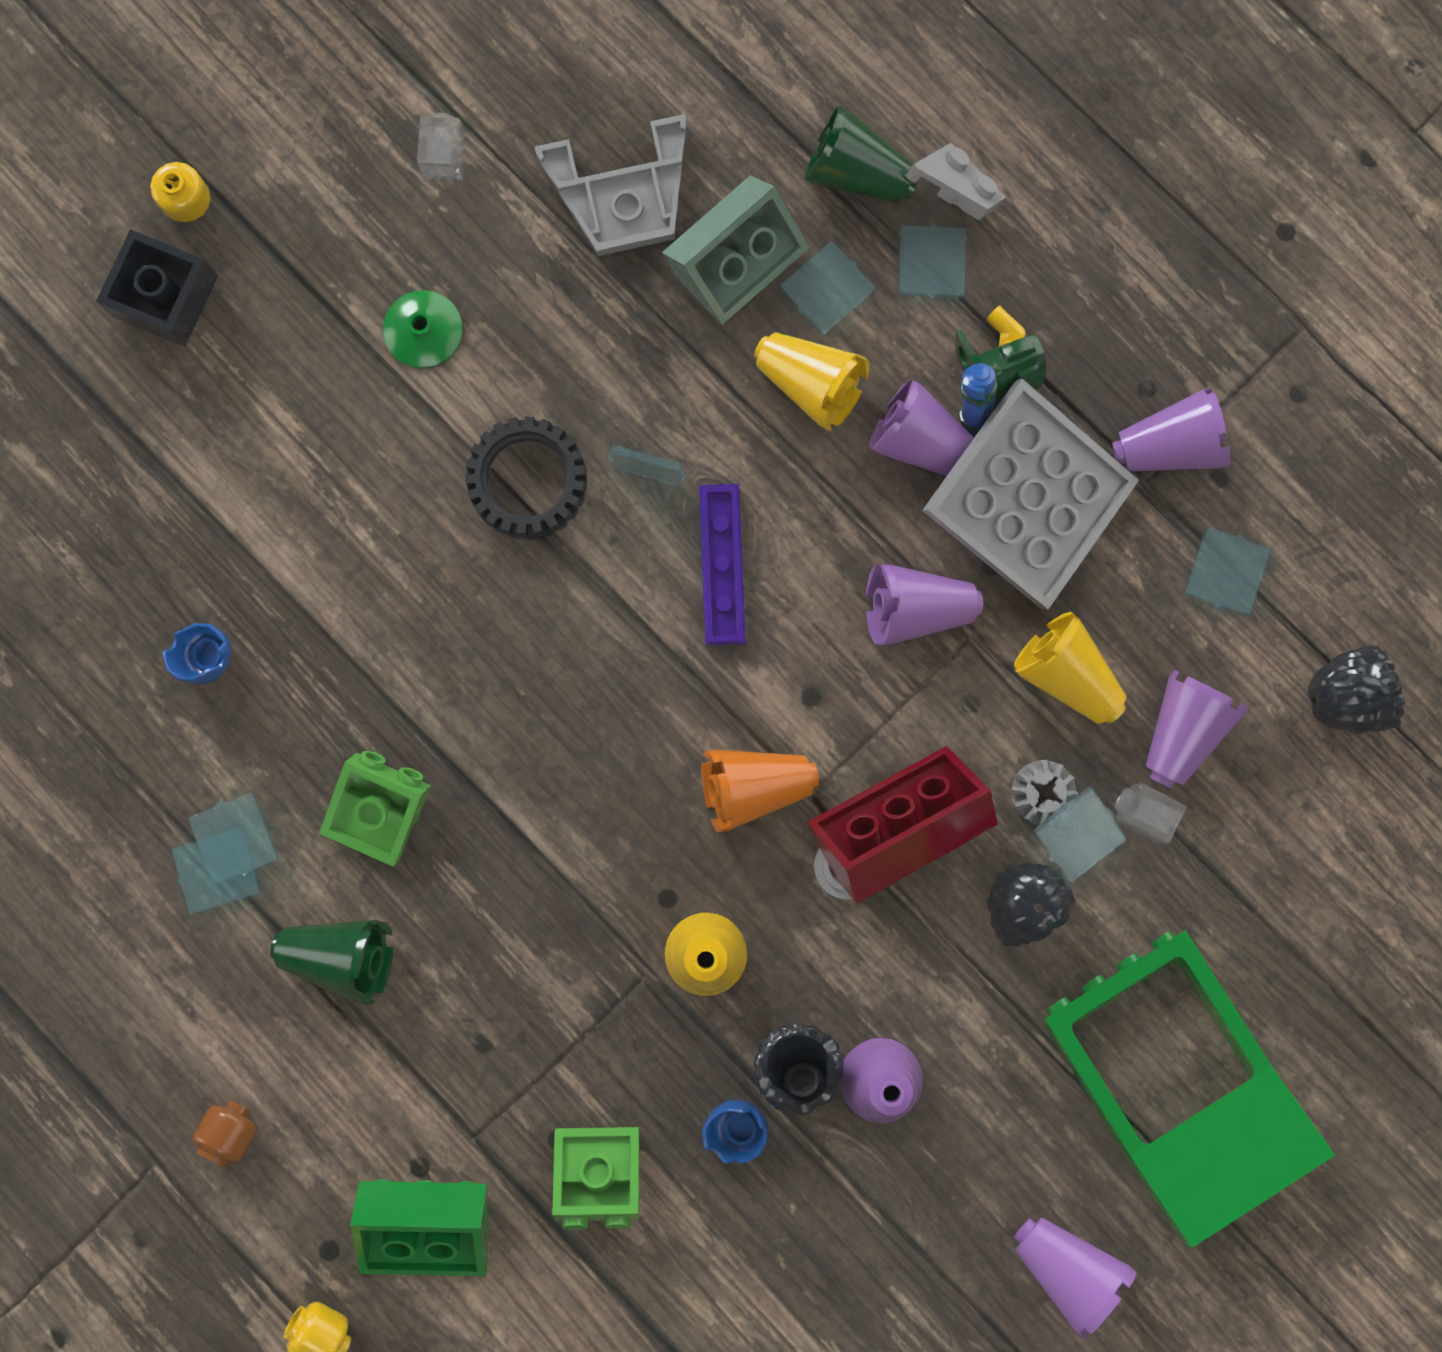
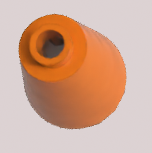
(753, 784)

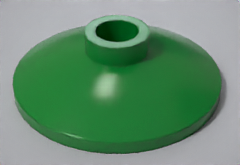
(428, 346)

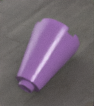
(920, 431)
(1176, 437)
(917, 604)
(1189, 728)
(874, 1067)
(1073, 1273)

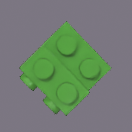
(375, 807)
(596, 1177)

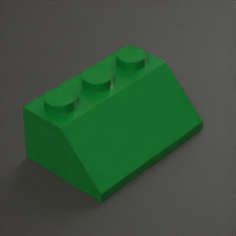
(421, 1228)

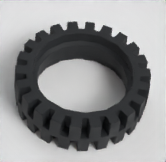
(516, 432)

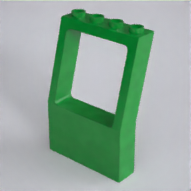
(1228, 1152)

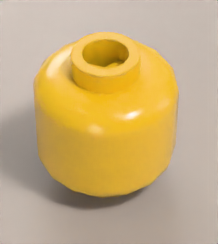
(180, 192)
(317, 1330)

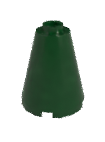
(858, 160)
(337, 956)

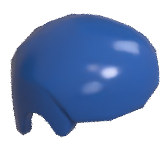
(198, 654)
(735, 1131)

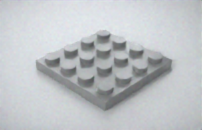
(1031, 494)

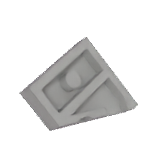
(958, 181)

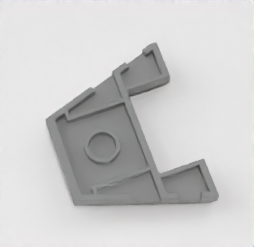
(627, 204)

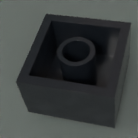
(157, 288)

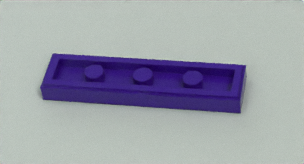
(722, 565)

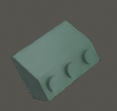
(737, 248)

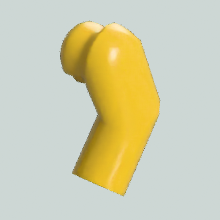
(1006, 325)

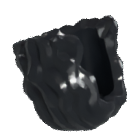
(1358, 692)
(1015, 901)
(798, 1059)

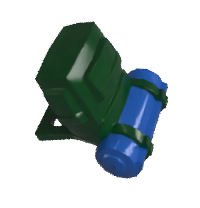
(993, 373)

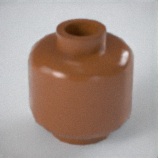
(224, 1133)

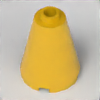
(813, 376)
(1072, 670)
(700, 934)

